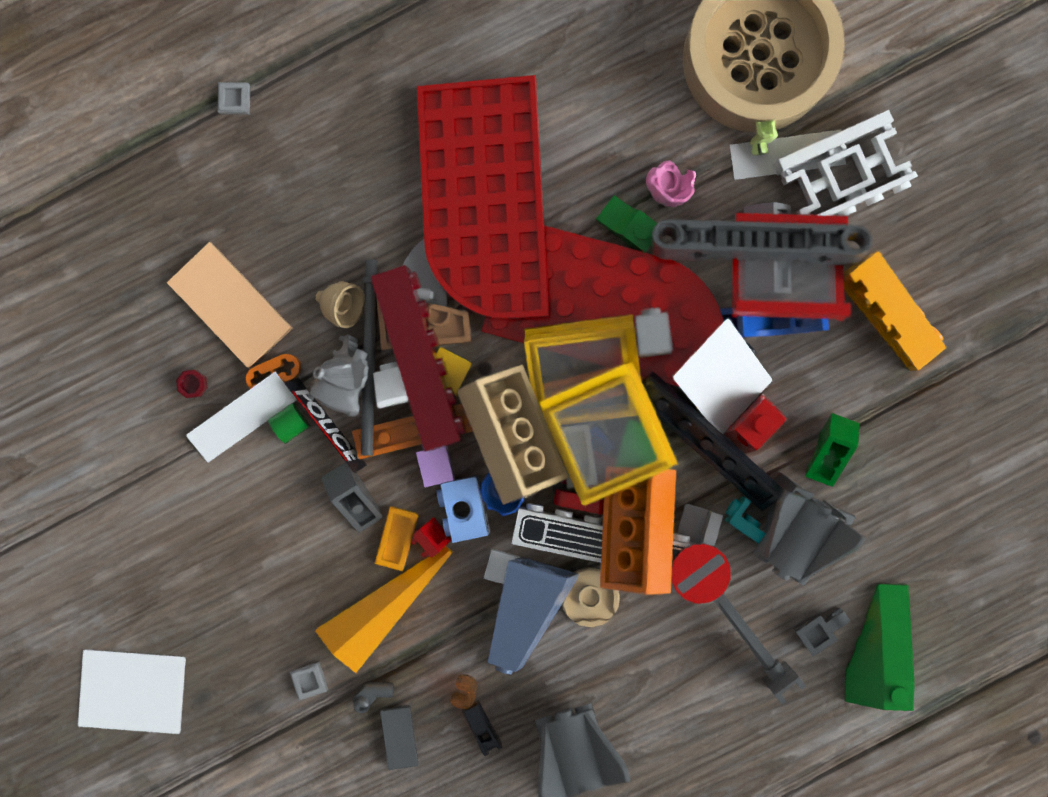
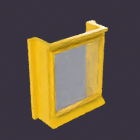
(577, 351)
(608, 433)

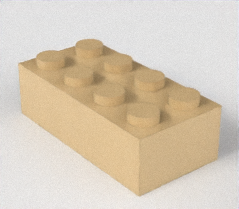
(512, 434)

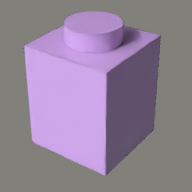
(435, 466)

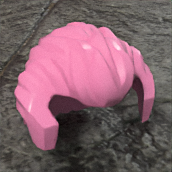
(668, 184)

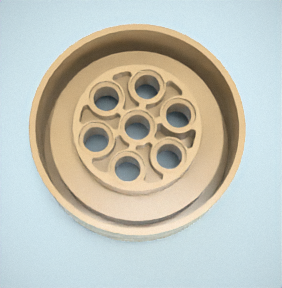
(812, 41)

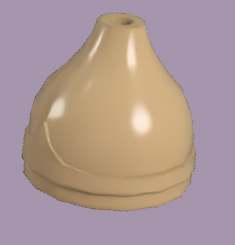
(342, 303)

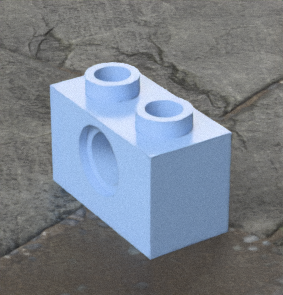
(466, 527)

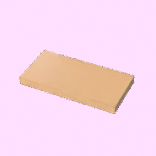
(229, 305)

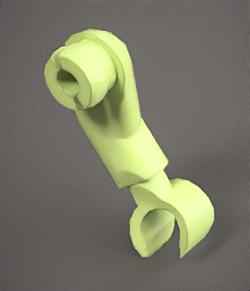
(765, 134)

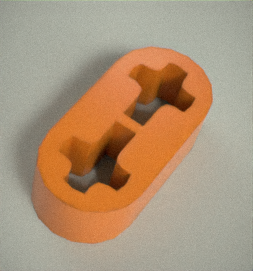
(272, 365)

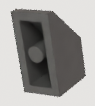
(351, 497)

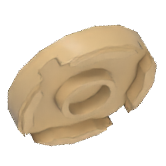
(587, 602)

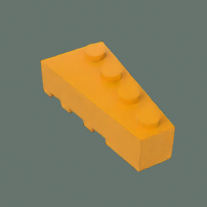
(892, 311)

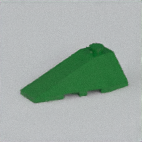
(883, 656)

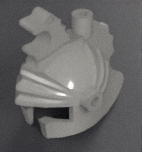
(342, 378)

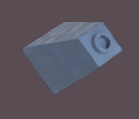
(526, 608)

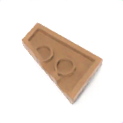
(450, 326)

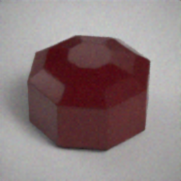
(191, 384)

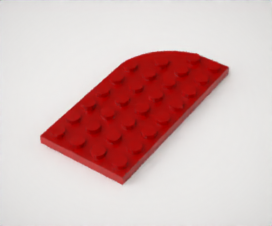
(484, 194)
(608, 280)

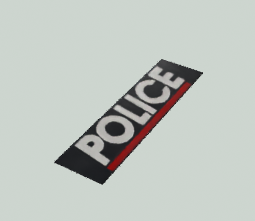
(326, 425)

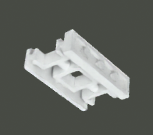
(836, 150)

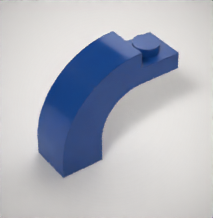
(773, 326)

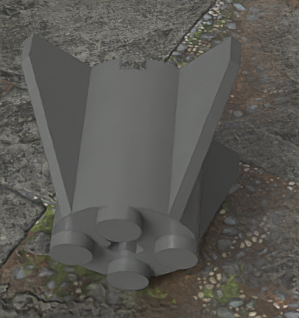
(805, 534)
(576, 754)

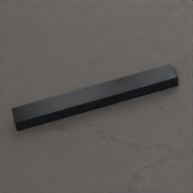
(711, 443)

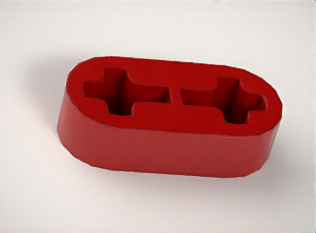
(571, 500)

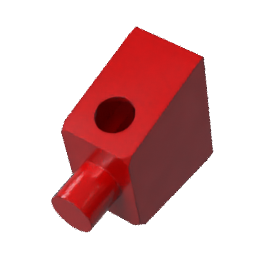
(755, 425)

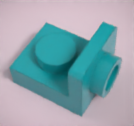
(745, 525)

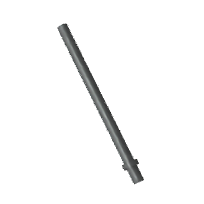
(369, 347)

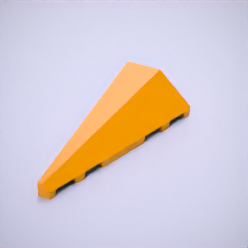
(363, 626)

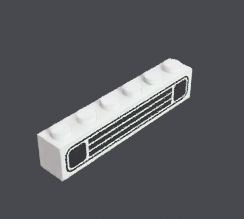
(568, 535)

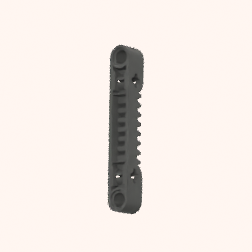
(761, 240)

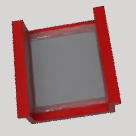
(788, 287)

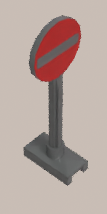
(702, 576)

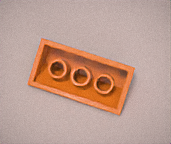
(639, 536)

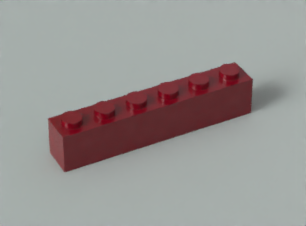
(417, 358)

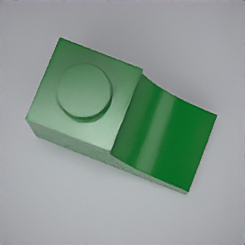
(627, 224)
(833, 450)

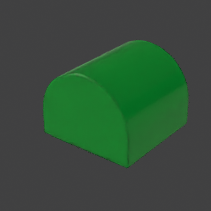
(288, 423)

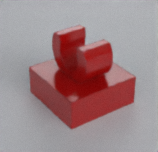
(431, 538)

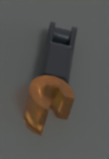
(475, 713)

